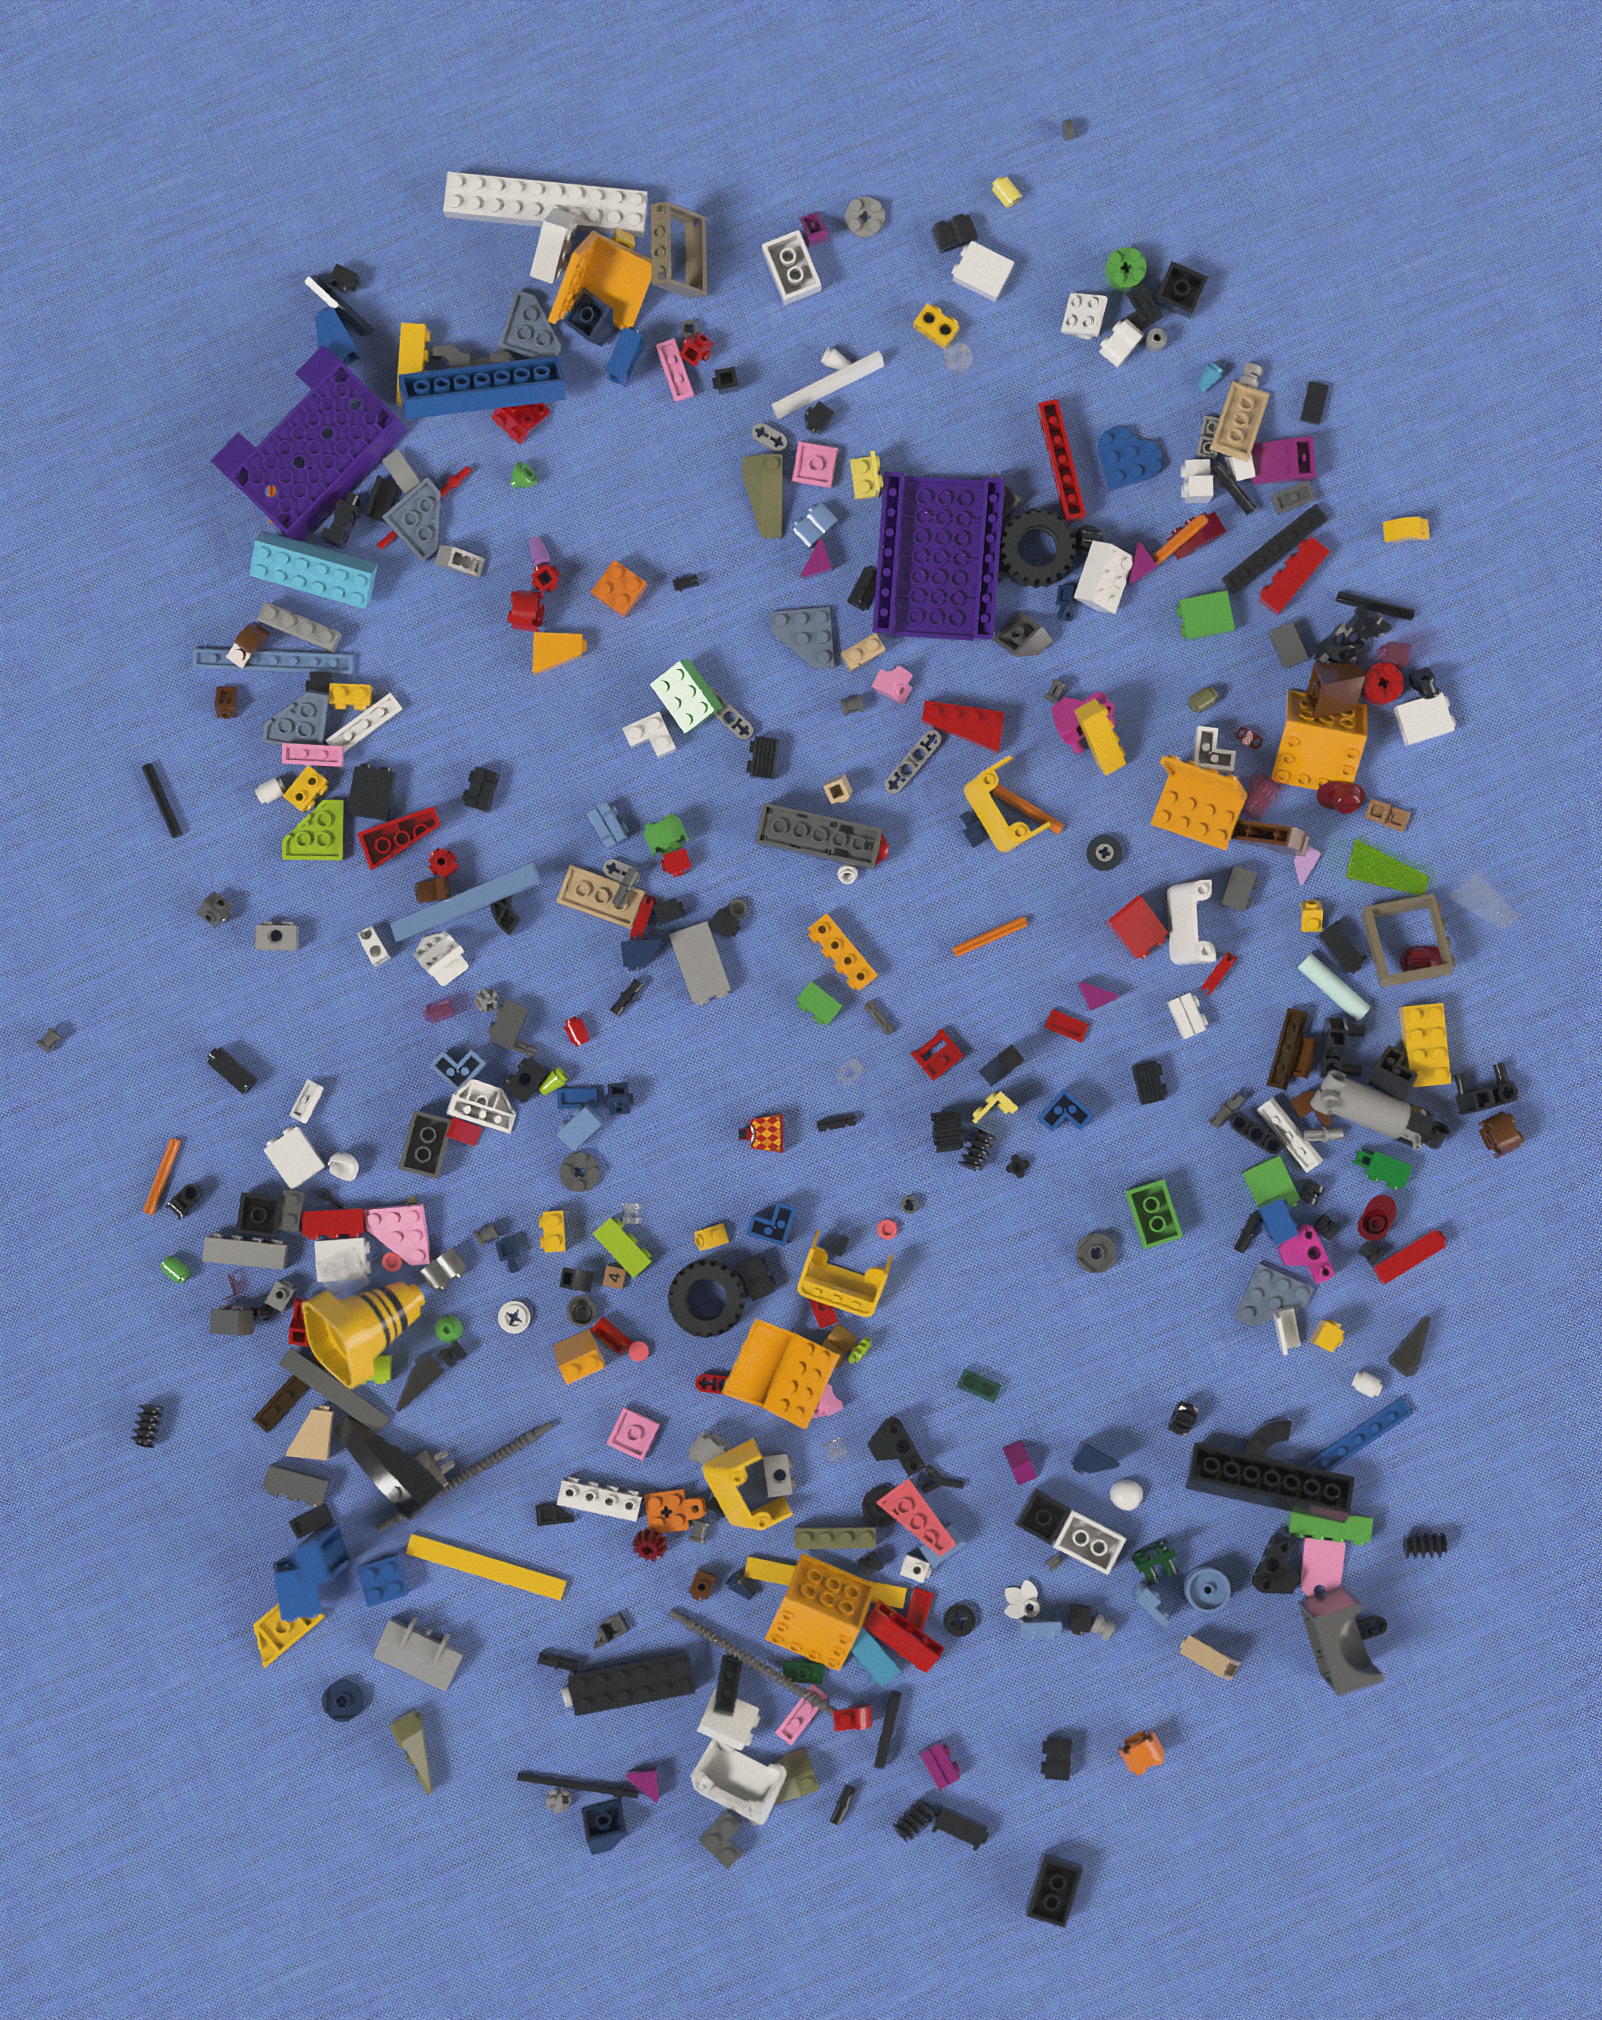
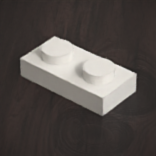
(306, 1101)

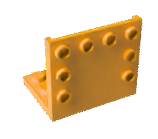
(610, 273)
(1319, 748)
(1199, 803)
(781, 1372)
(821, 1612)

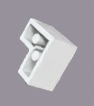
(1197, 481)
(653, 730)
(1208, 755)

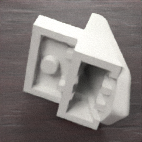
(441, 957)

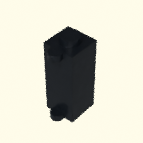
(1341, 949)
(231, 1070)
(961, 1827)

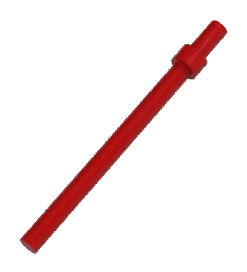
(453, 482)

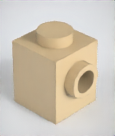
(838, 788)

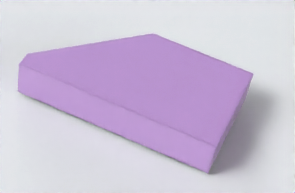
(1305, 864)

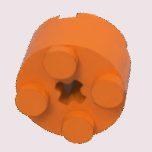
(1142, 1751)

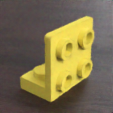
(865, 477)
(1004, 1105)

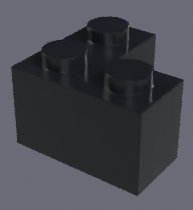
(1391, 1076)

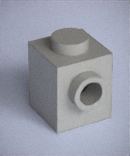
(281, 1295)

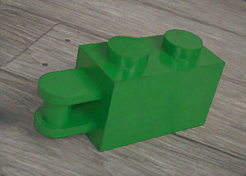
(1384, 1168)

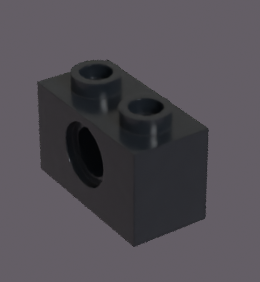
(537, 1075)

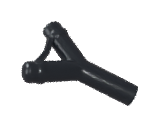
(940, 1480)

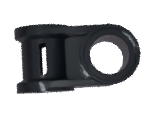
(1424, 683)
(182, 1203)

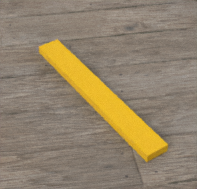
(486, 1567)
(782, 1574)

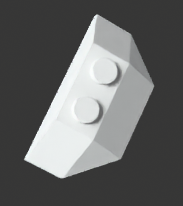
(482, 1105)

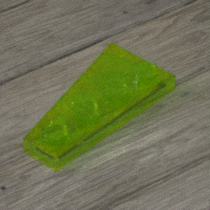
(1378, 869)

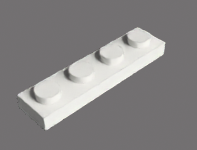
(366, 723)
(1289, 1134)

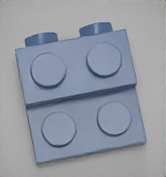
(1148, 1599)
(1042, 1626)

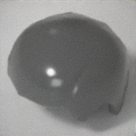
(581, 1310)

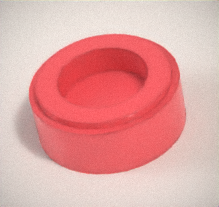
(887, 1229)
(392, 1262)
(638, 1351)

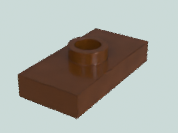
(1304, 1057)

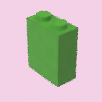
(1205, 616)
(1269, 1181)

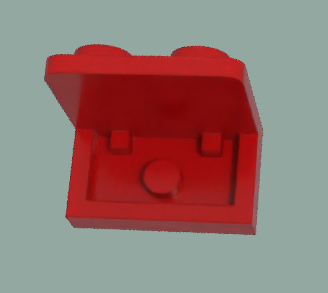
(520, 419)

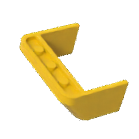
(1003, 836)
(840, 1286)
(726, 1473)

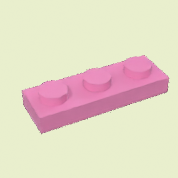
(674, 370)
(312, 754)
(799, 1717)

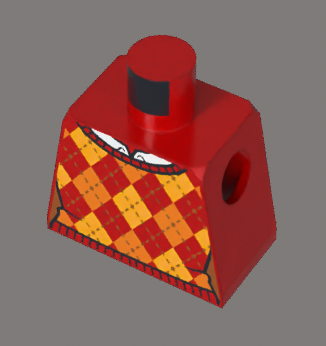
(765, 1133)

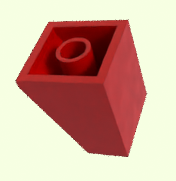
(1137, 928)

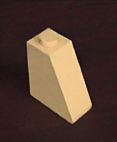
(314, 1436)
(1209, 1657)

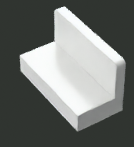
(1286, 1328)

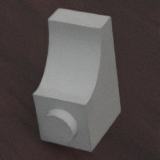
(459, 561)

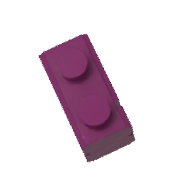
(940, 1765)

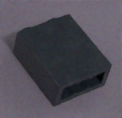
(371, 792)

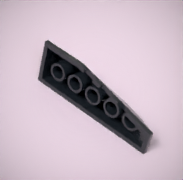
(391, 1470)

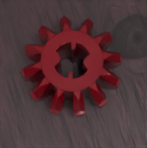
(650, 1544)

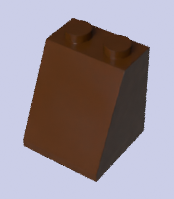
(1334, 688)

